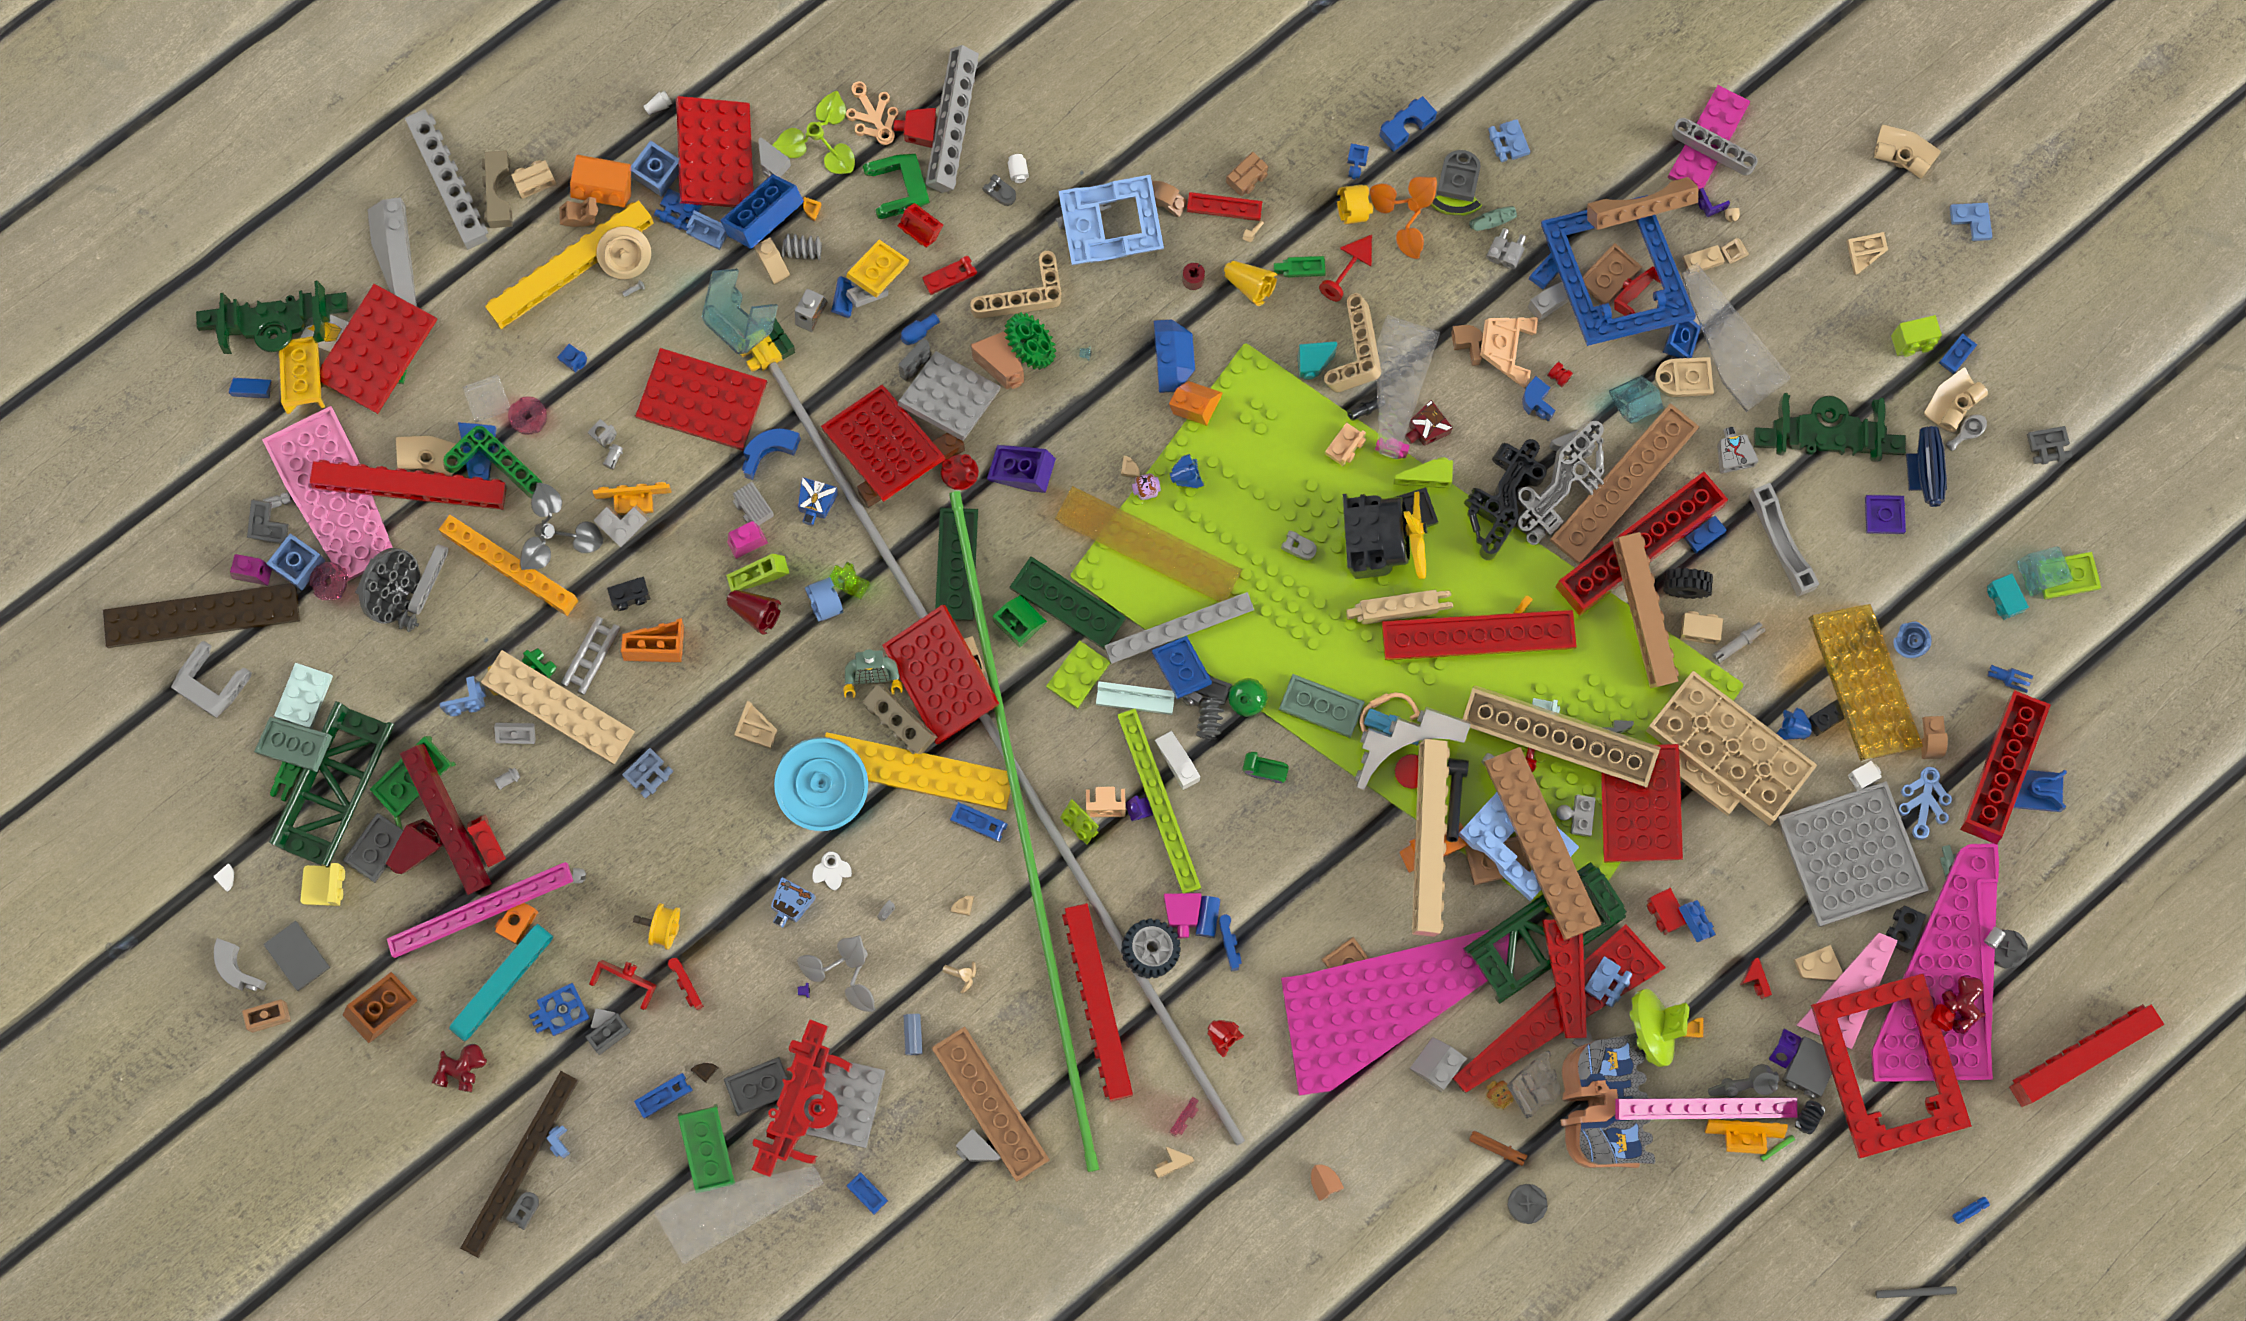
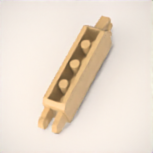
(1399, 607)

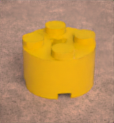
(1354, 204)

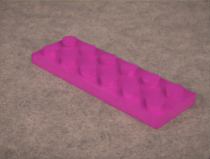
(1720, 117)

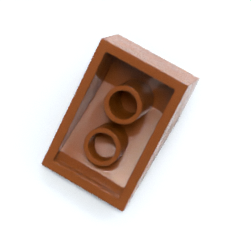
(379, 1007)

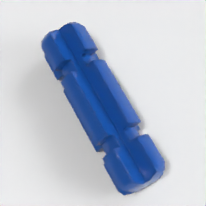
(1971, 1210)

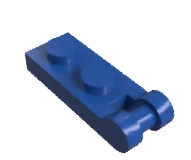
(978, 821)
(1229, 941)
(662, 1096)

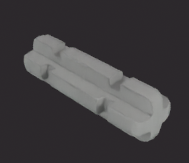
(278, 500)

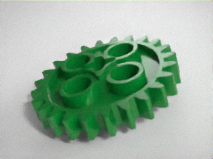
(1037, 344)

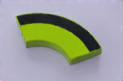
(1455, 206)

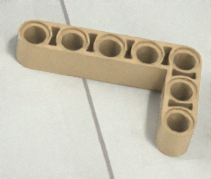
(1024, 296)
(1362, 345)

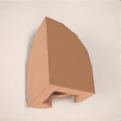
(1325, 1181)

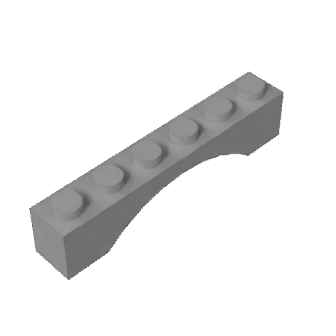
(1795, 566)

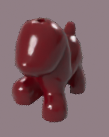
(1969, 990)
(470, 1058)

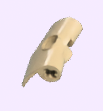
(1896, 141)
(1944, 407)
(415, 449)

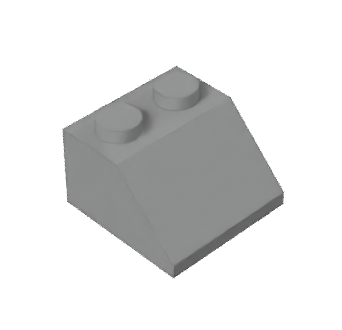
(1438, 1063)

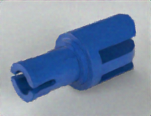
(918, 330)
(2009, 676)

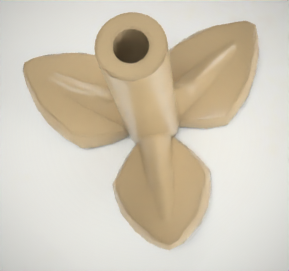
(964, 973)

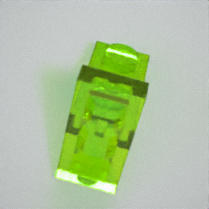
(848, 581)

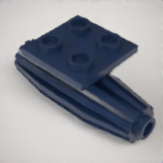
(1927, 467)

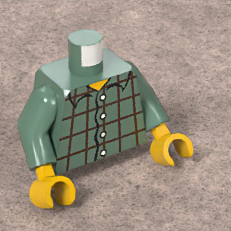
(871, 668)

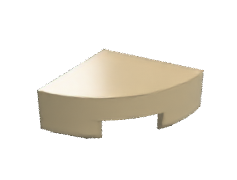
(1129, 468)
(963, 906)

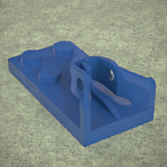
(2041, 791)

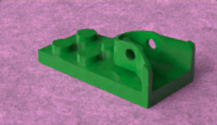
(396, 787)
(706, 1148)

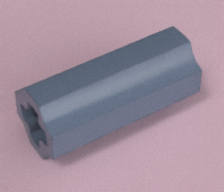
(912, 1034)

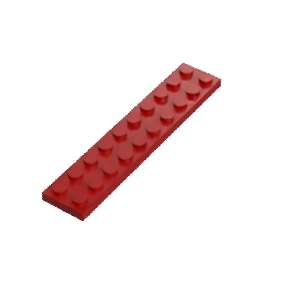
(1479, 635)

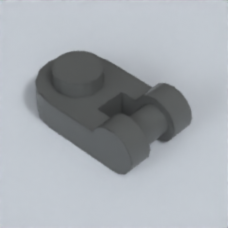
(1005, 195)
(528, 1203)

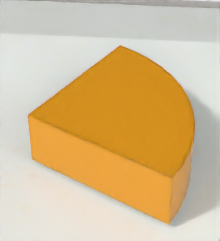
(811, 208)
(1523, 605)
(1695, 1028)

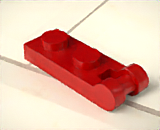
(949, 275)
(685, 983)

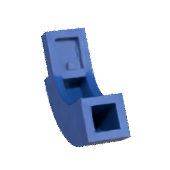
(766, 442)

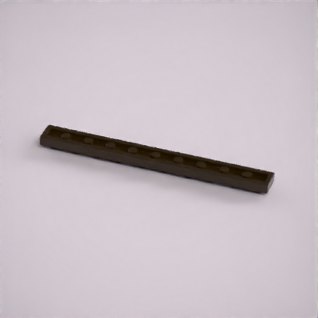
(519, 1164)

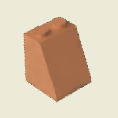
(998, 360)

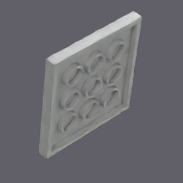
(949, 396)
(857, 1103)

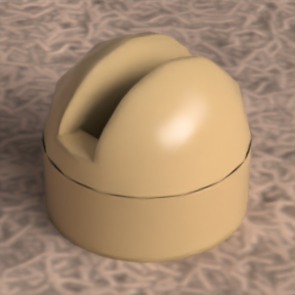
(1732, 214)

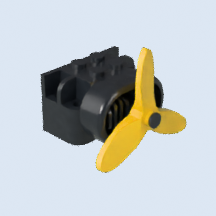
(1380, 533)

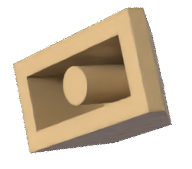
(771, 260)

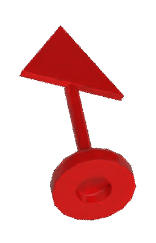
(1359, 250)

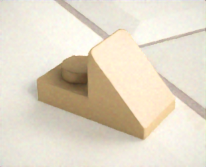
(1177, 1159)

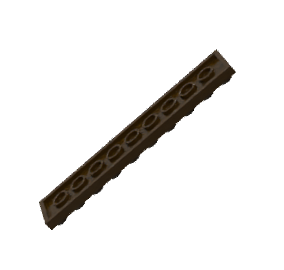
(201, 615)

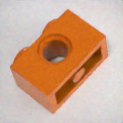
(516, 932)

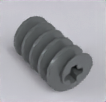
(1209, 718)

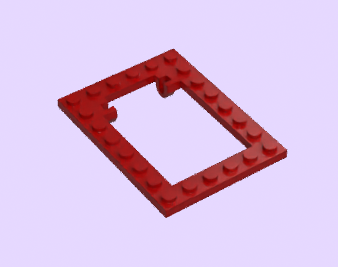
(1866, 1131)

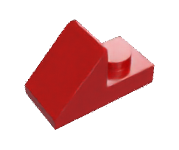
(1756, 973)

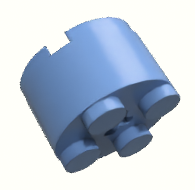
(824, 599)

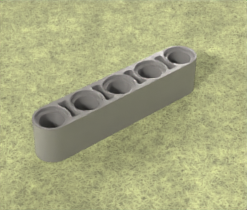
(1709, 138)

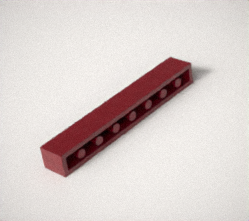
(445, 818)

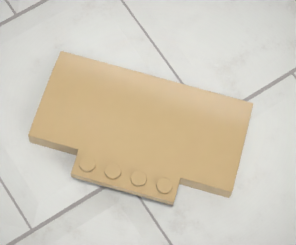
(1729, 752)

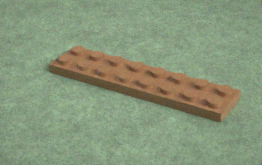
(990, 1104)

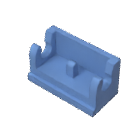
(706, 230)

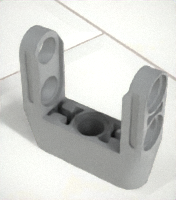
(201, 695)

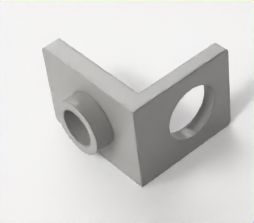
(606, 437)

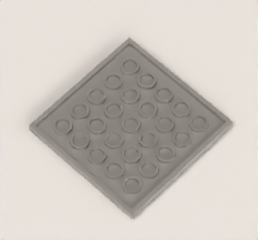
(1852, 854)

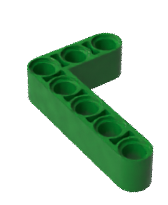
(496, 458)

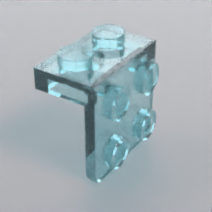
(2044, 570)

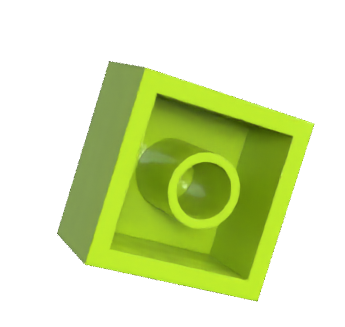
(1916, 336)

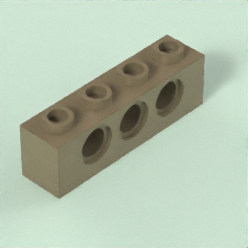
(924, 736)

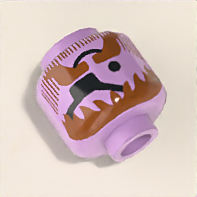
(1146, 486)

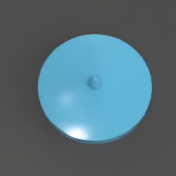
(821, 784)

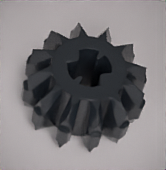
(1809, 1117)

